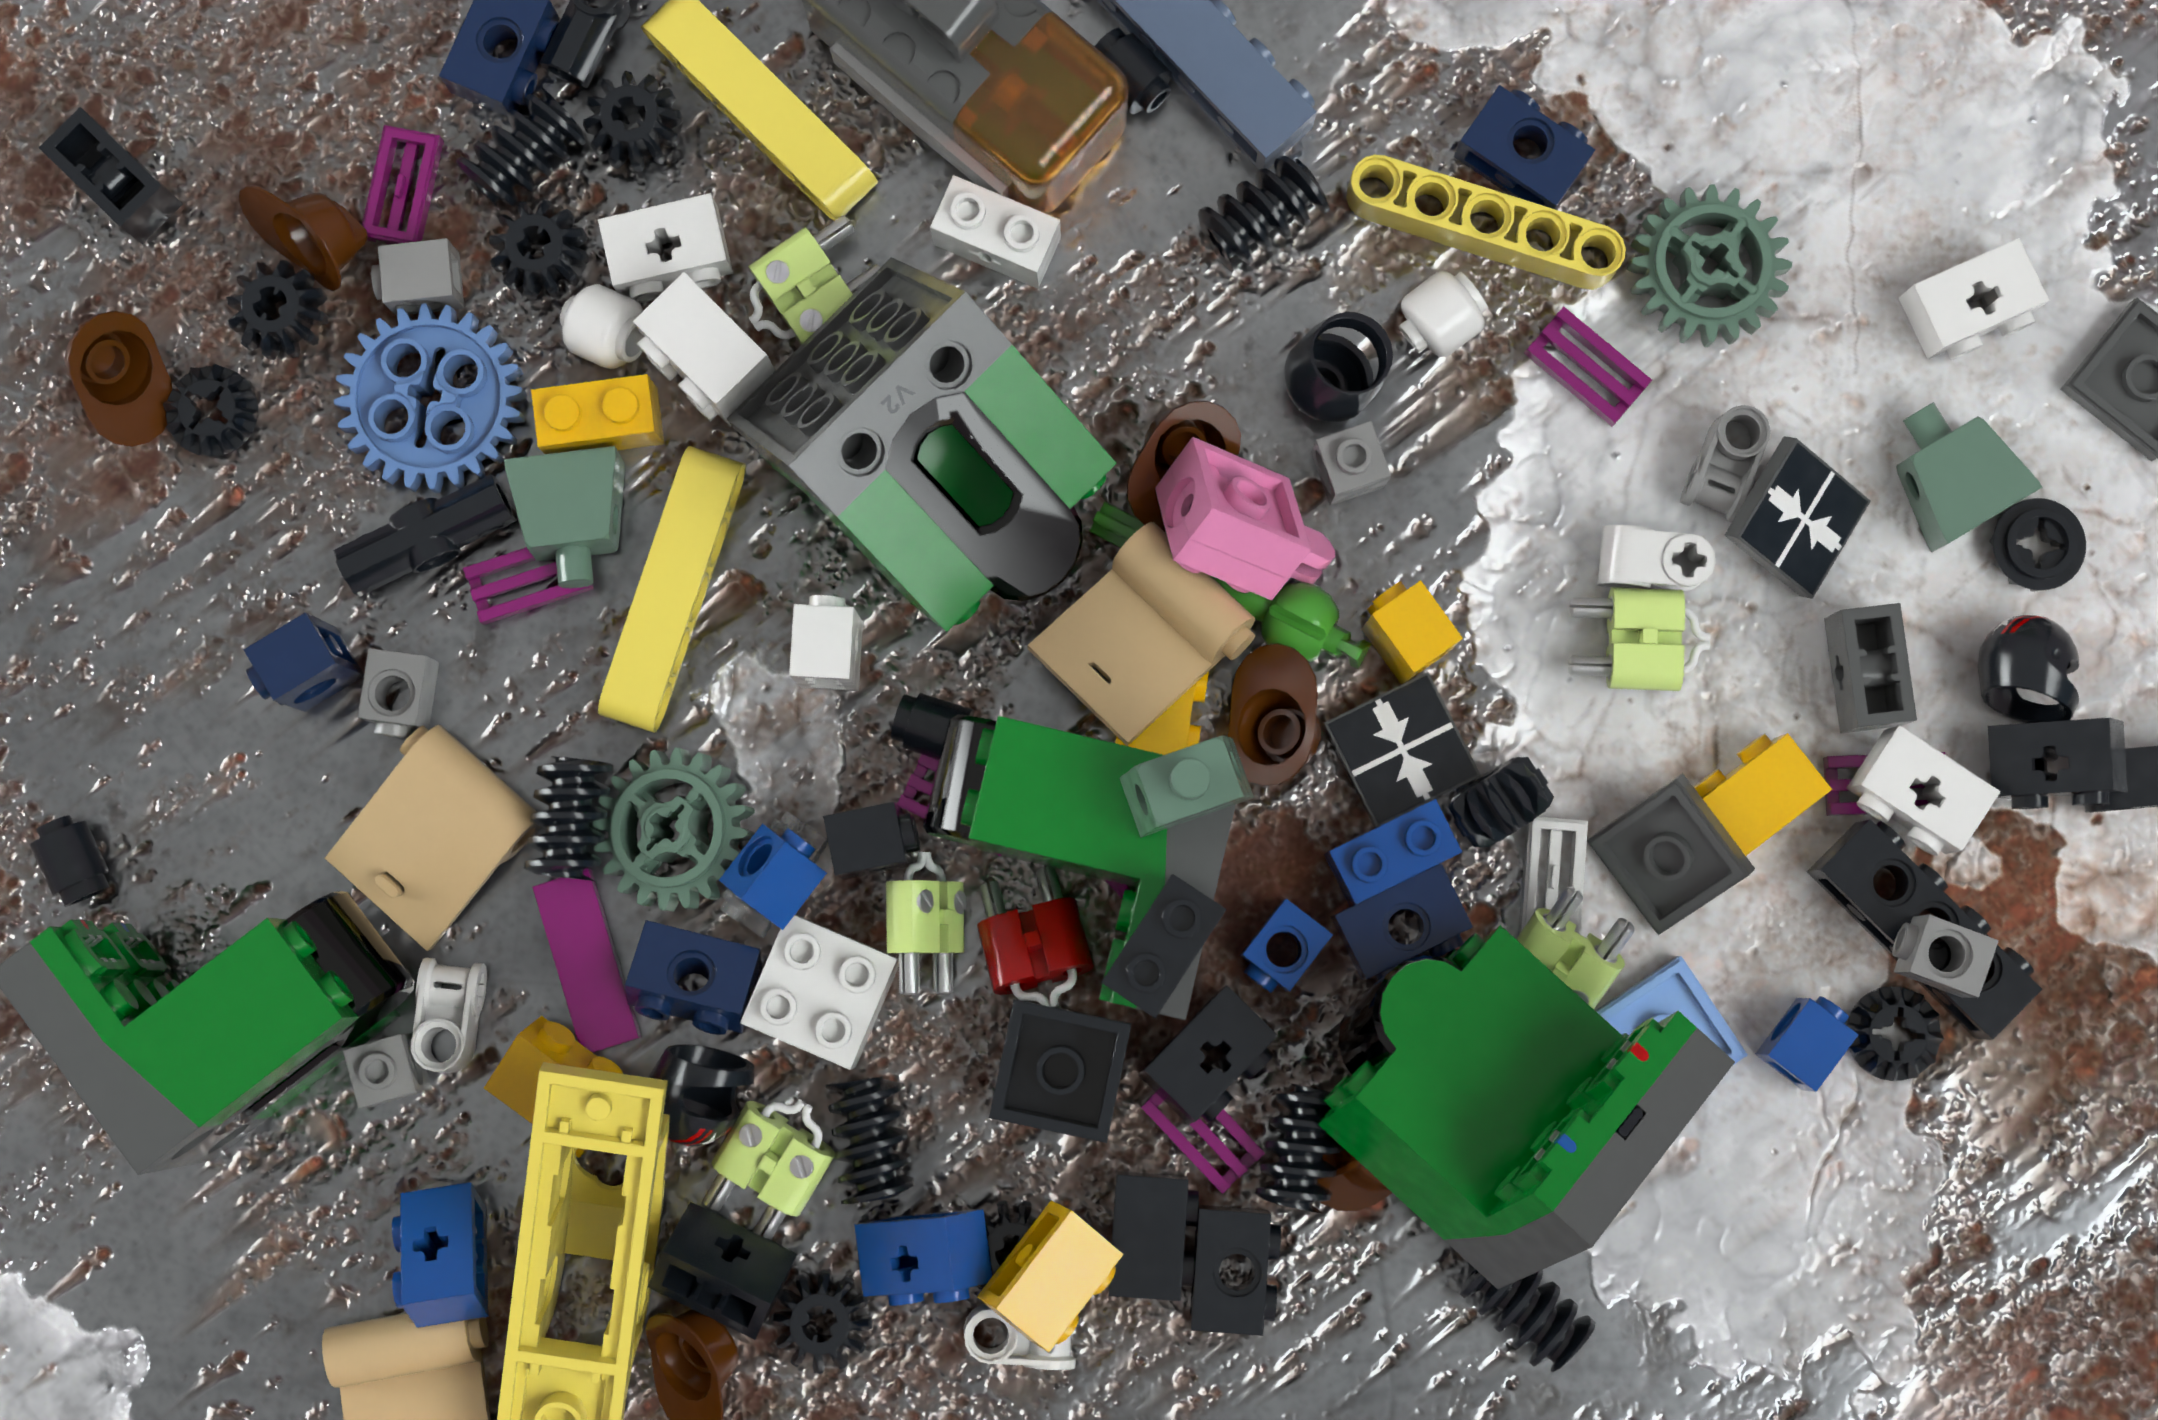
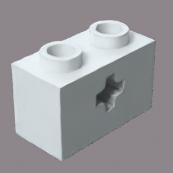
(995, 231)
(636, 240)
(2002, 282)
(826, 644)
(1954, 794)

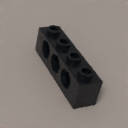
(1848, 877)

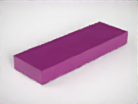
(586, 962)

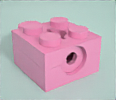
(1238, 522)

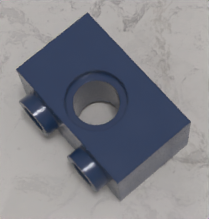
(493, 81)
(1490, 149)
(302, 663)
(1428, 898)
(671, 953)

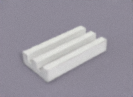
(1531, 860)

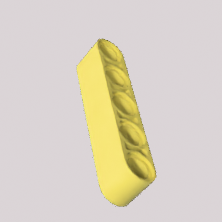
(760, 106)
(1512, 214)
(671, 589)

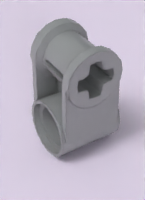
(1723, 473)

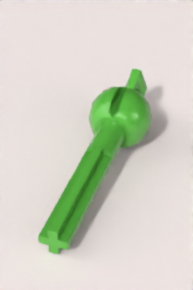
(1297, 617)

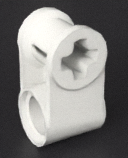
(1644, 557)
(447, 1009)
(1016, 1347)

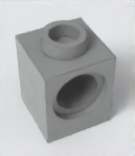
(418, 275)
(1350, 463)
(381, 672)
(1969, 955)
(385, 1071)

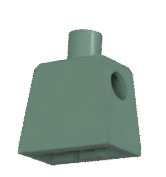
(1959, 476)
(569, 507)
(1185, 785)

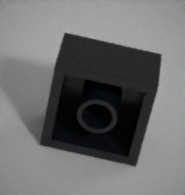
(1060, 1070)

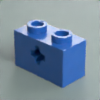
(1393, 853)
(441, 1255)
(923, 1255)

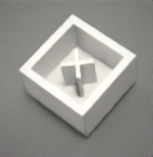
(704, 346)
(821, 991)

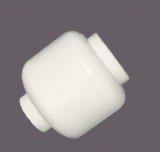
(1442, 313)
(601, 326)

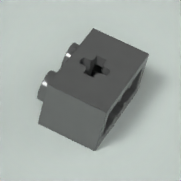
(1870, 668)

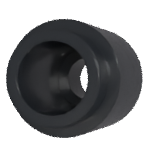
(1144, 71)
(923, 723)
(70, 860)

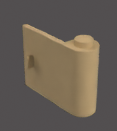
(1144, 630)
(437, 830)
(407, 1371)

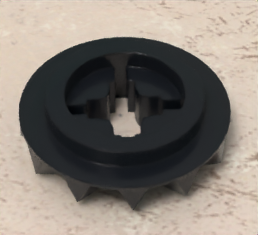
(236, 402)
(2056, 526)
(1876, 1053)

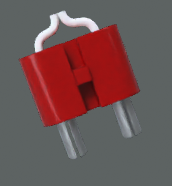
(1034, 943)

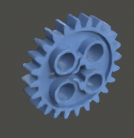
(379, 391)

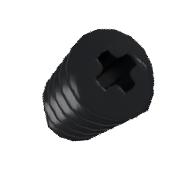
(522, 149)
(1261, 210)
(568, 818)
(870, 1139)
(1300, 1151)
(1536, 1315)

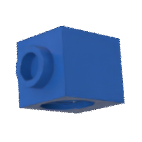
(774, 874)
(1307, 933)
(1808, 1042)

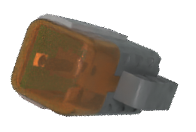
(986, 86)

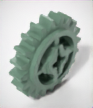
(1728, 276)
(656, 844)

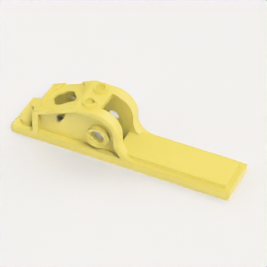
(580, 1215)

